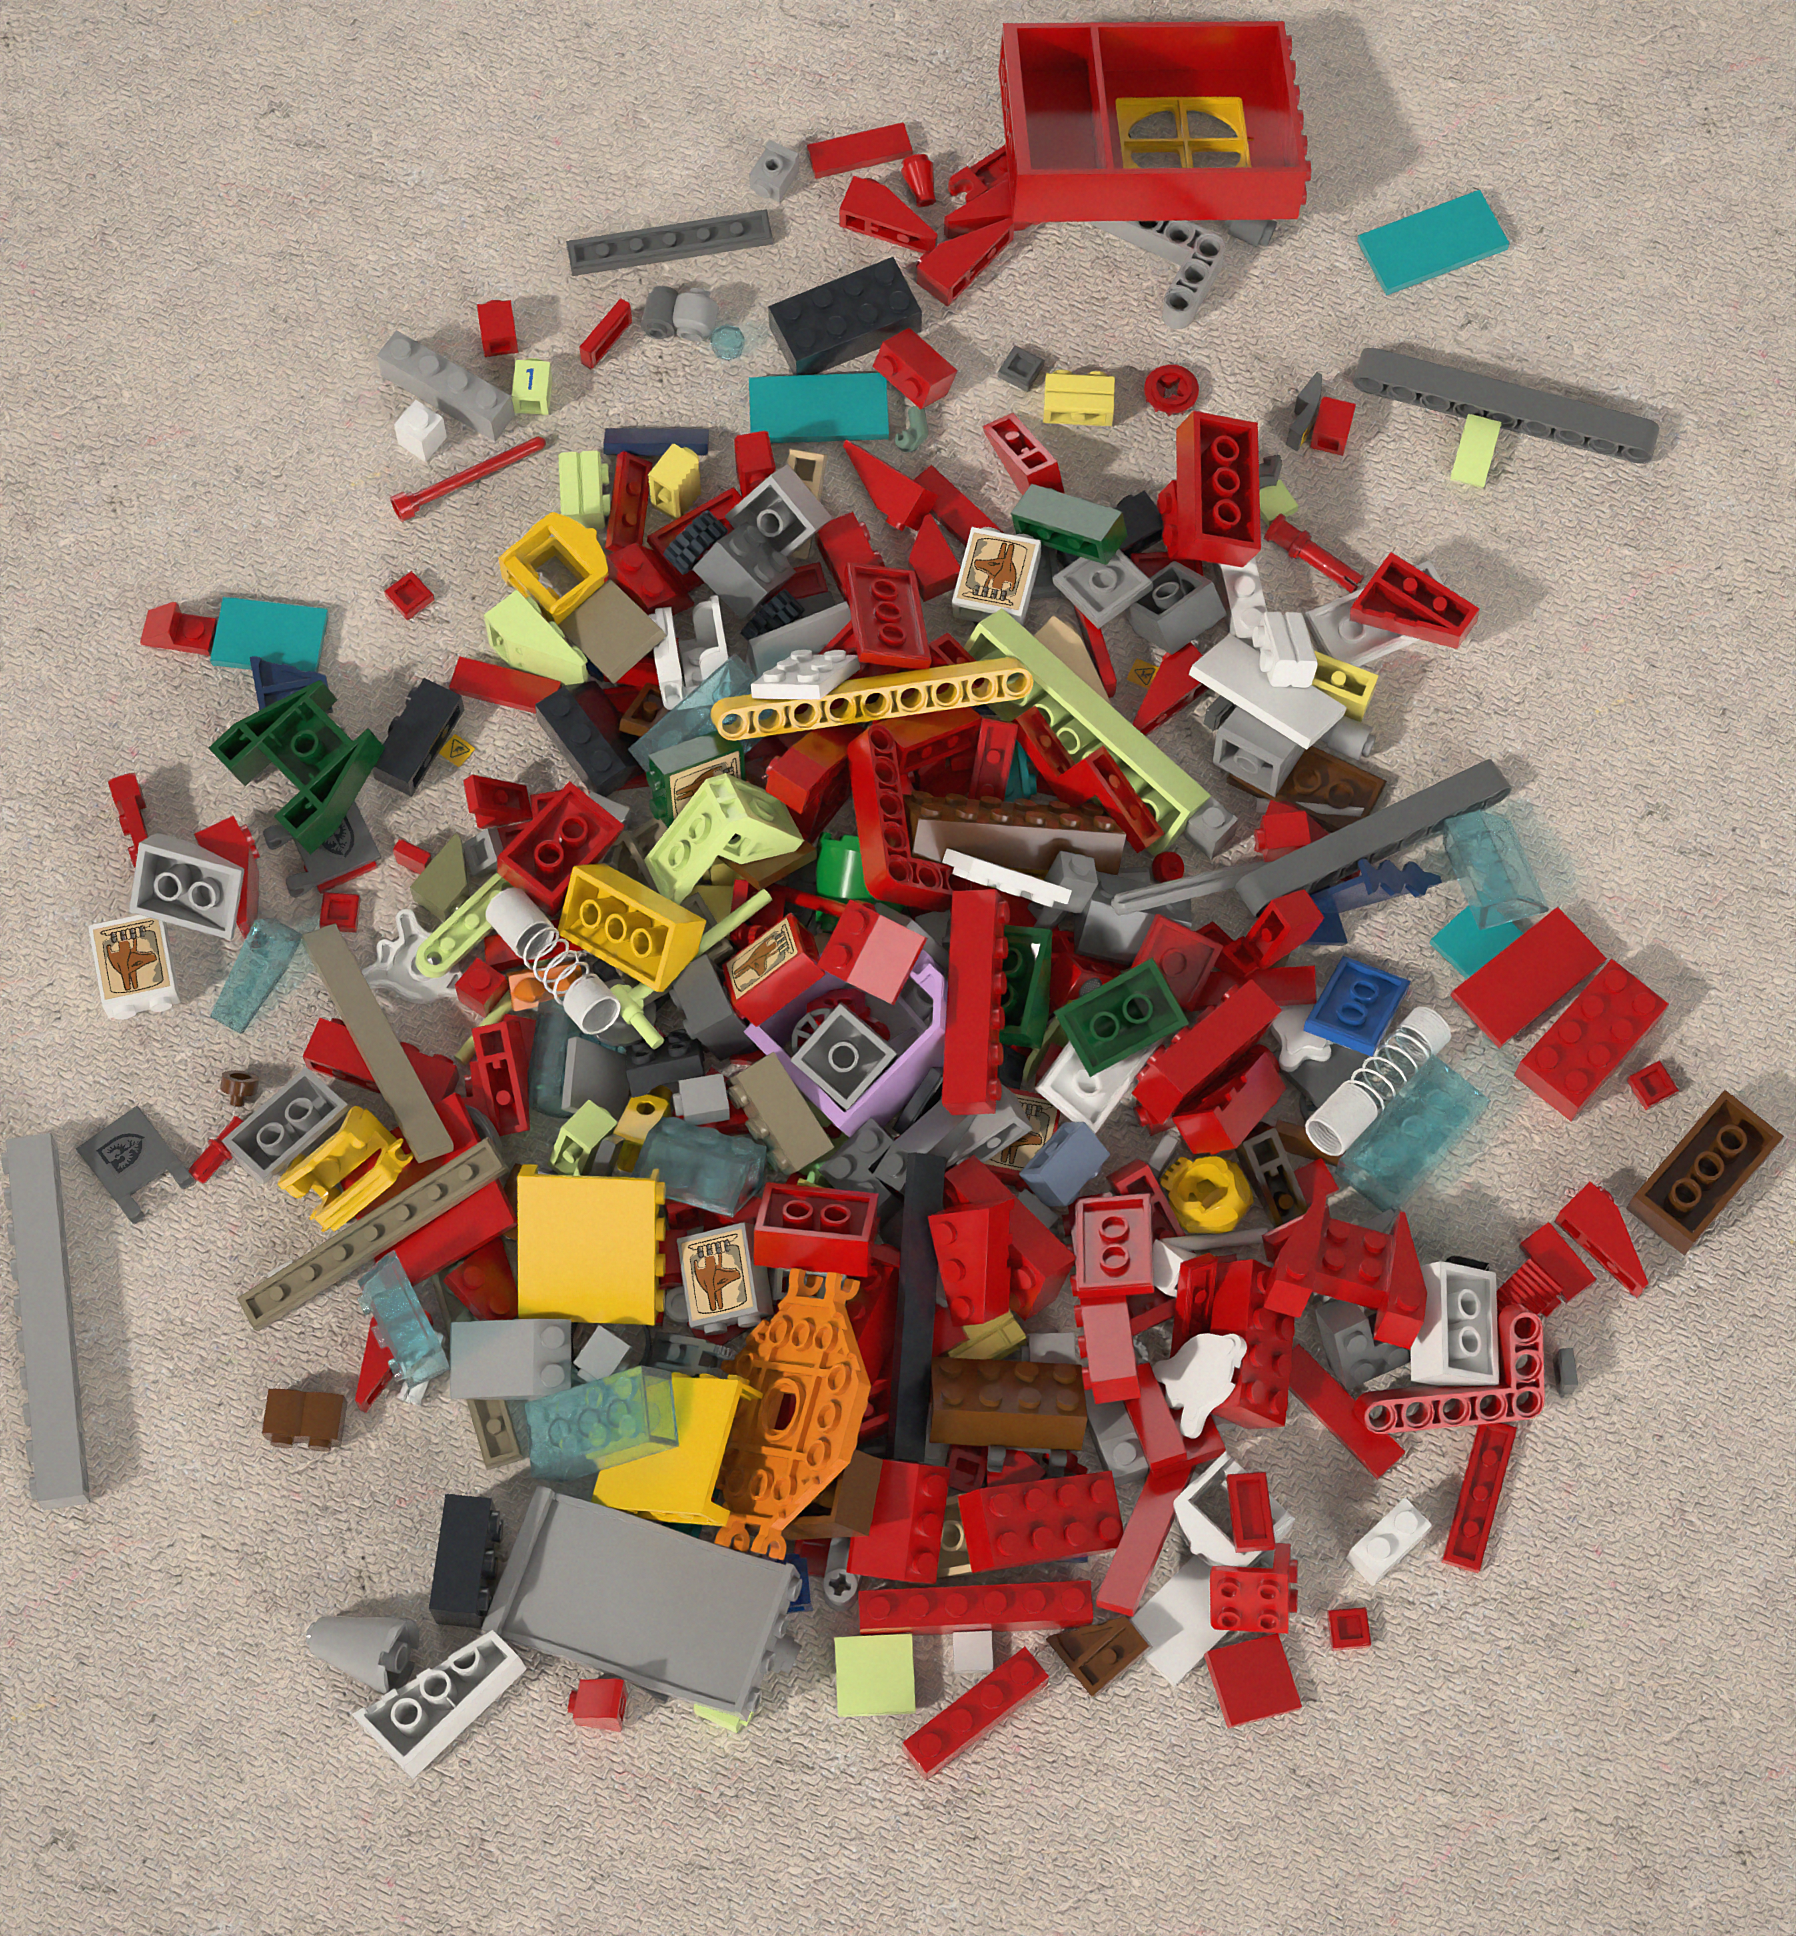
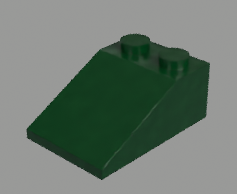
(1028, 986)
(1121, 1017)

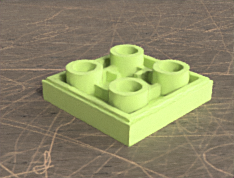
(875, 1675)

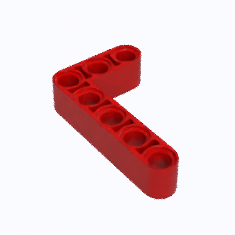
(883, 832)
(1468, 1398)

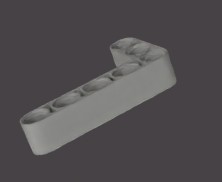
(1186, 254)

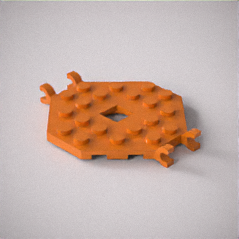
(804, 1353)

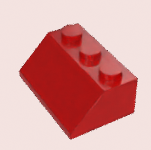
(815, 1229)
(904, 1525)

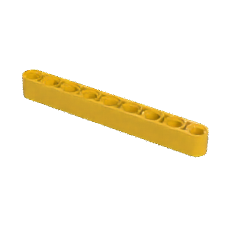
(888, 704)

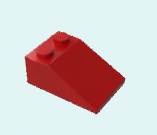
(562, 835)
(237, 846)

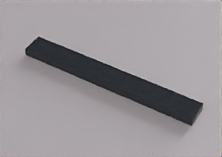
(915, 1310)

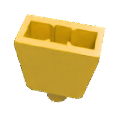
(637, 1120)

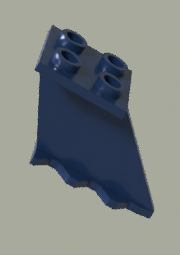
(1367, 889)

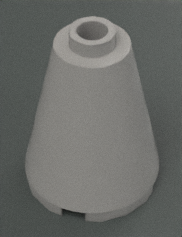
(367, 1648)

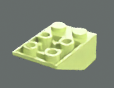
(532, 643)

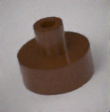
(239, 1085)

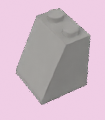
(1255, 751)

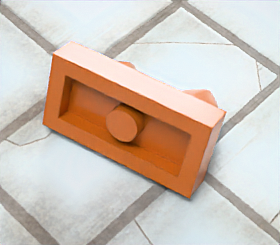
(528, 991)

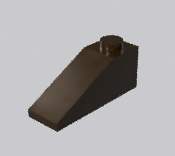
(1271, 1174)

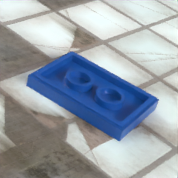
(1357, 1006)

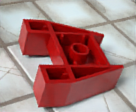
(814, 778)
(1354, 1267)

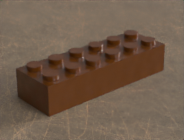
(1011, 832)

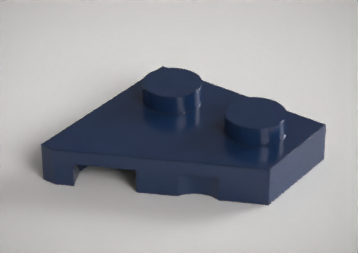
(279, 681)

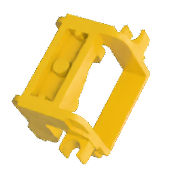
(573, 546)
(336, 1158)

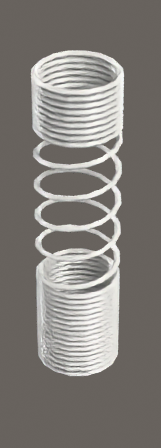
(528, 935)
(1350, 1107)

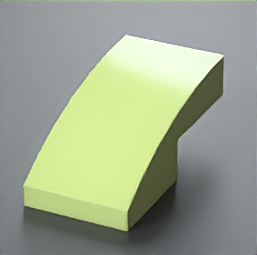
(1475, 450)

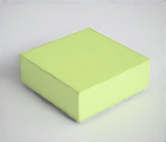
(1275, 501)

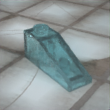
(255, 972)

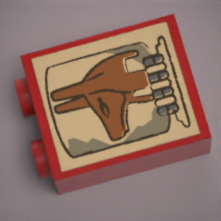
(772, 970)
(1010, 1161)

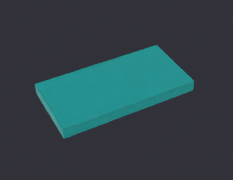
(1433, 242)
(820, 407)

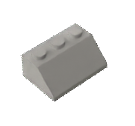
(805, 634)
(284, 1126)

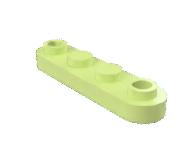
(460, 931)

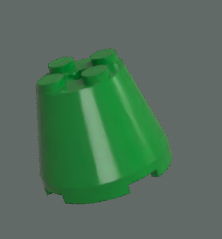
(841, 876)

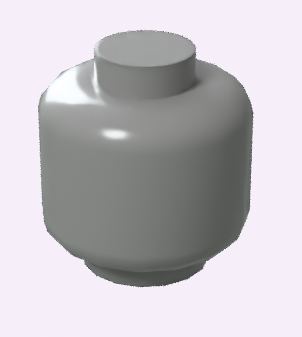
(695, 315)

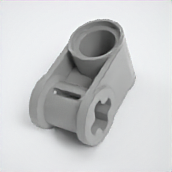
(837, 1575)

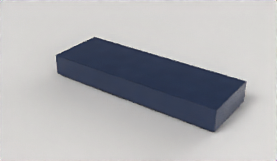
(654, 440)

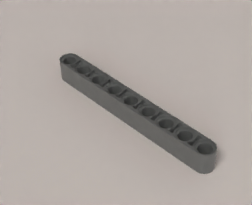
(1514, 405)
(1374, 836)

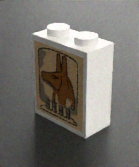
(996, 575)
(134, 966)

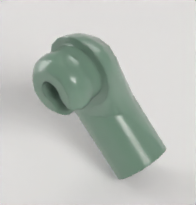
(916, 434)

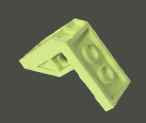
(705, 829)

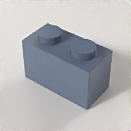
(1065, 1164)

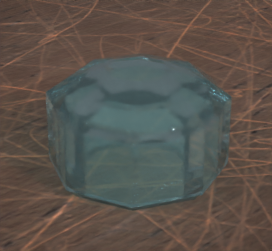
(727, 342)

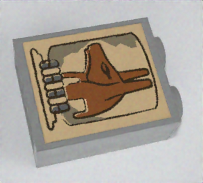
(722, 1279)

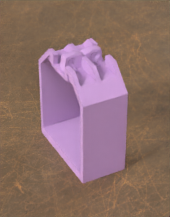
(896, 1084)

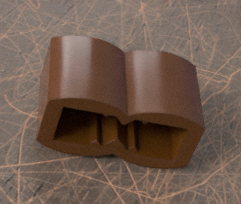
(304, 1418)

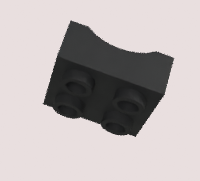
(672, 1061)

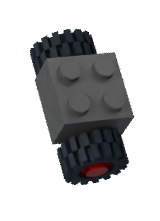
(739, 570)

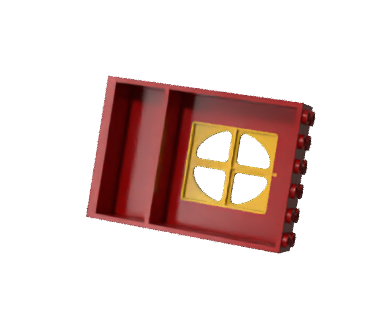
(1083, 87)

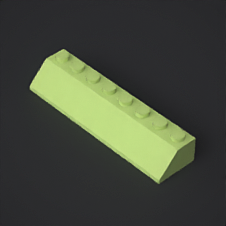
(1087, 722)

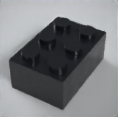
(465, 1561)

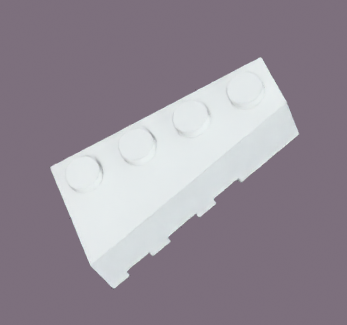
(441, 1702)

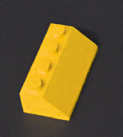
(629, 925)

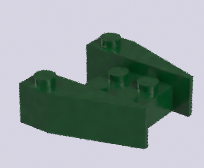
(309, 753)

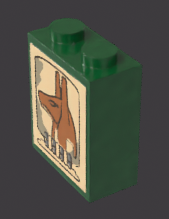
(683, 768)

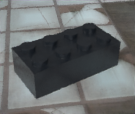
(844, 318)

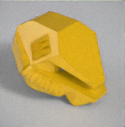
(1207, 1194)

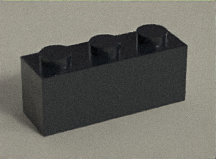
(1142, 524)
(417, 736)

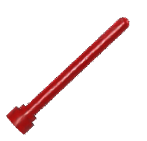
(407, 504)
(813, 901)

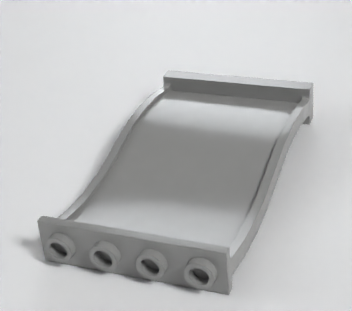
(643, 1603)

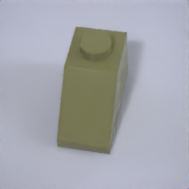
(444, 882)

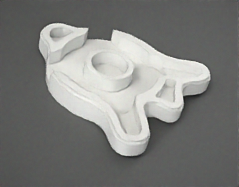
(397, 965)
(1296, 1043)
(1200, 1377)

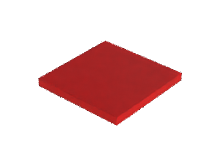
(460, 1228)

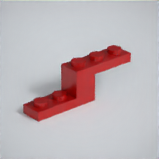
(1089, 777)

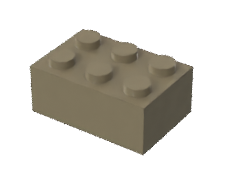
(778, 1115)

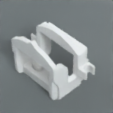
(698, 655)
(1205, 1537)

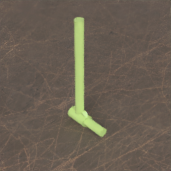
(632, 999)

